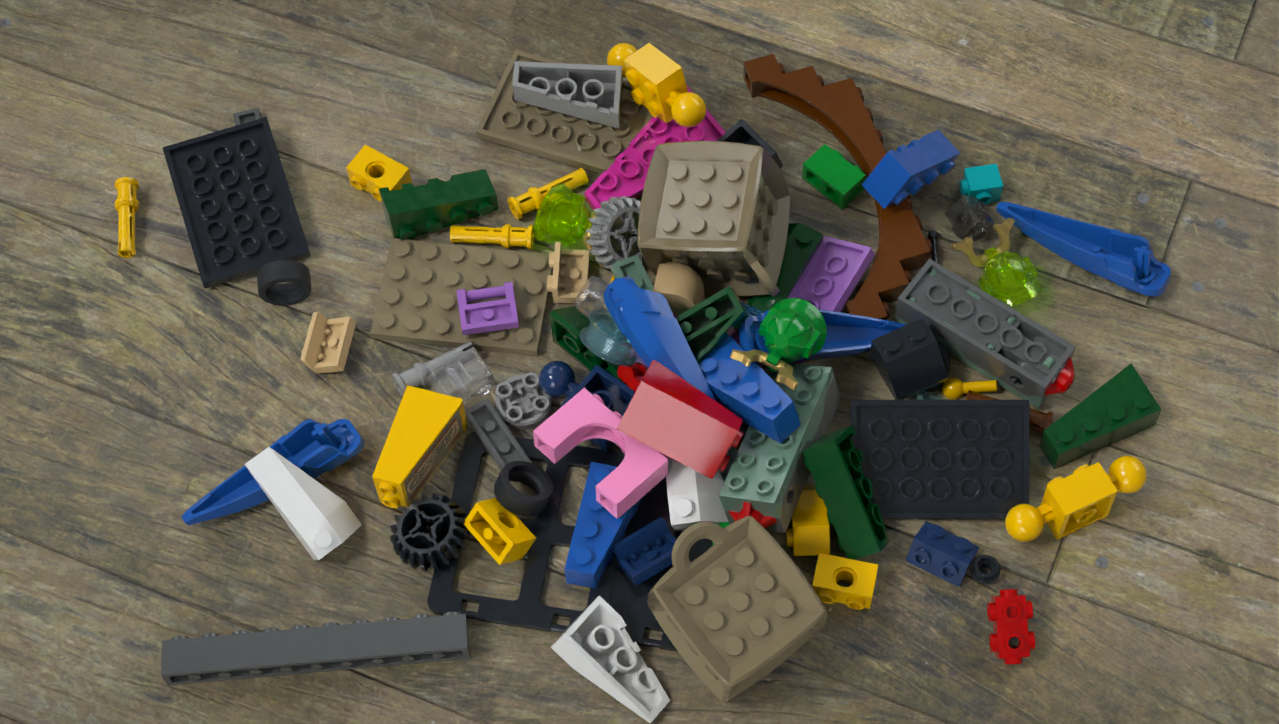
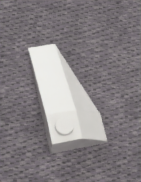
(693, 496)
(309, 508)
(606, 655)

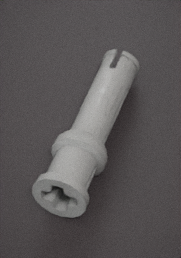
(419, 372)

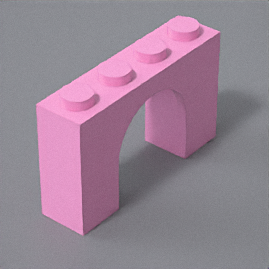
(589, 418)

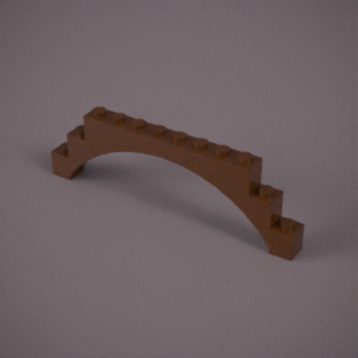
(843, 114)

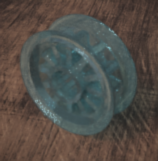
(606, 339)

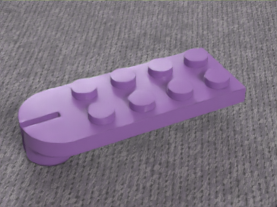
(832, 274)

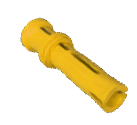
(533, 198)
(126, 206)
(505, 236)

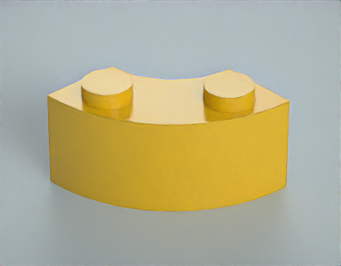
(809, 525)

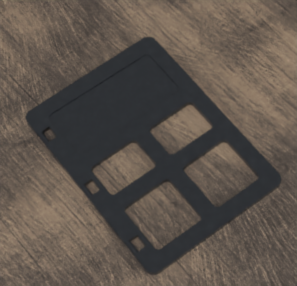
(527, 611)

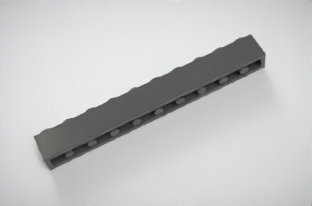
(315, 649)

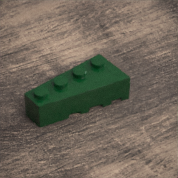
(437, 204)

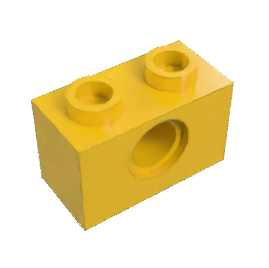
(371, 164)
(499, 531)
(833, 569)

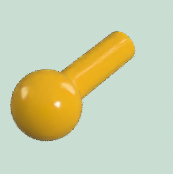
(955, 388)

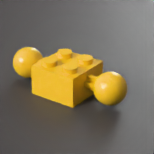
(658, 84)
(1076, 499)

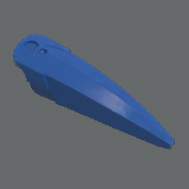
(1097, 249)
(653, 330)
(845, 334)
(308, 446)

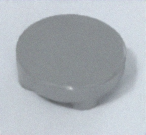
(522, 401)

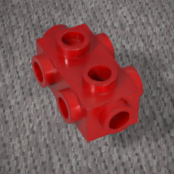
(1009, 617)

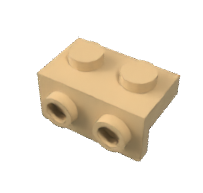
(569, 273)
(327, 343)

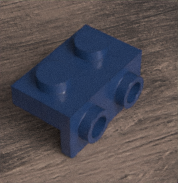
(645, 551)
(942, 553)

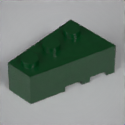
(712, 322)

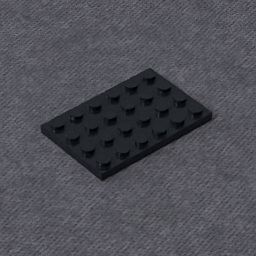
(235, 202)
(944, 456)

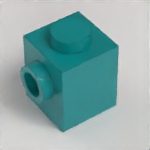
(982, 183)

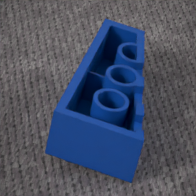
(911, 168)
(749, 393)
(594, 533)

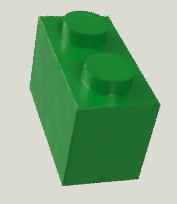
(833, 176)

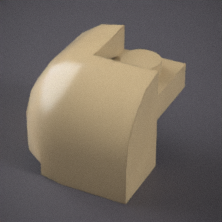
(679, 285)

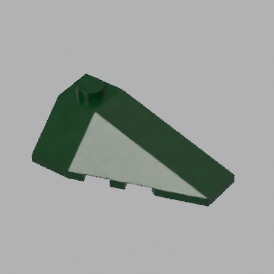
(800, 248)
(565, 328)

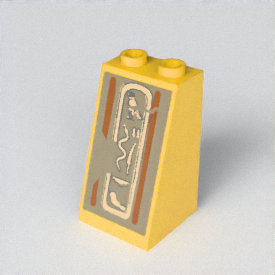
(417, 444)

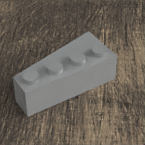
(571, 89)

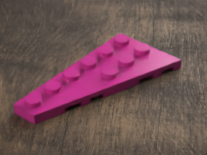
(631, 167)

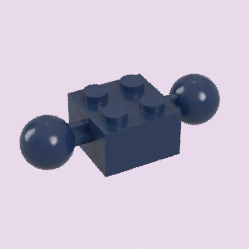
(559, 380)

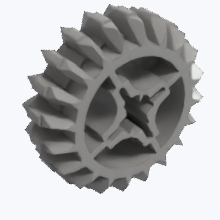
(615, 217)

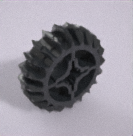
(412, 536)

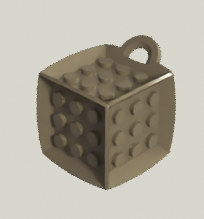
(716, 212)
(735, 605)

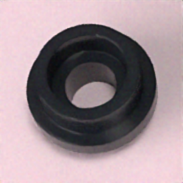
(988, 562)

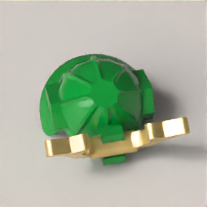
(790, 331)

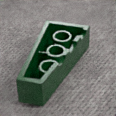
(1103, 418)
(846, 493)

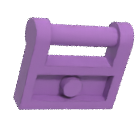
(487, 315)

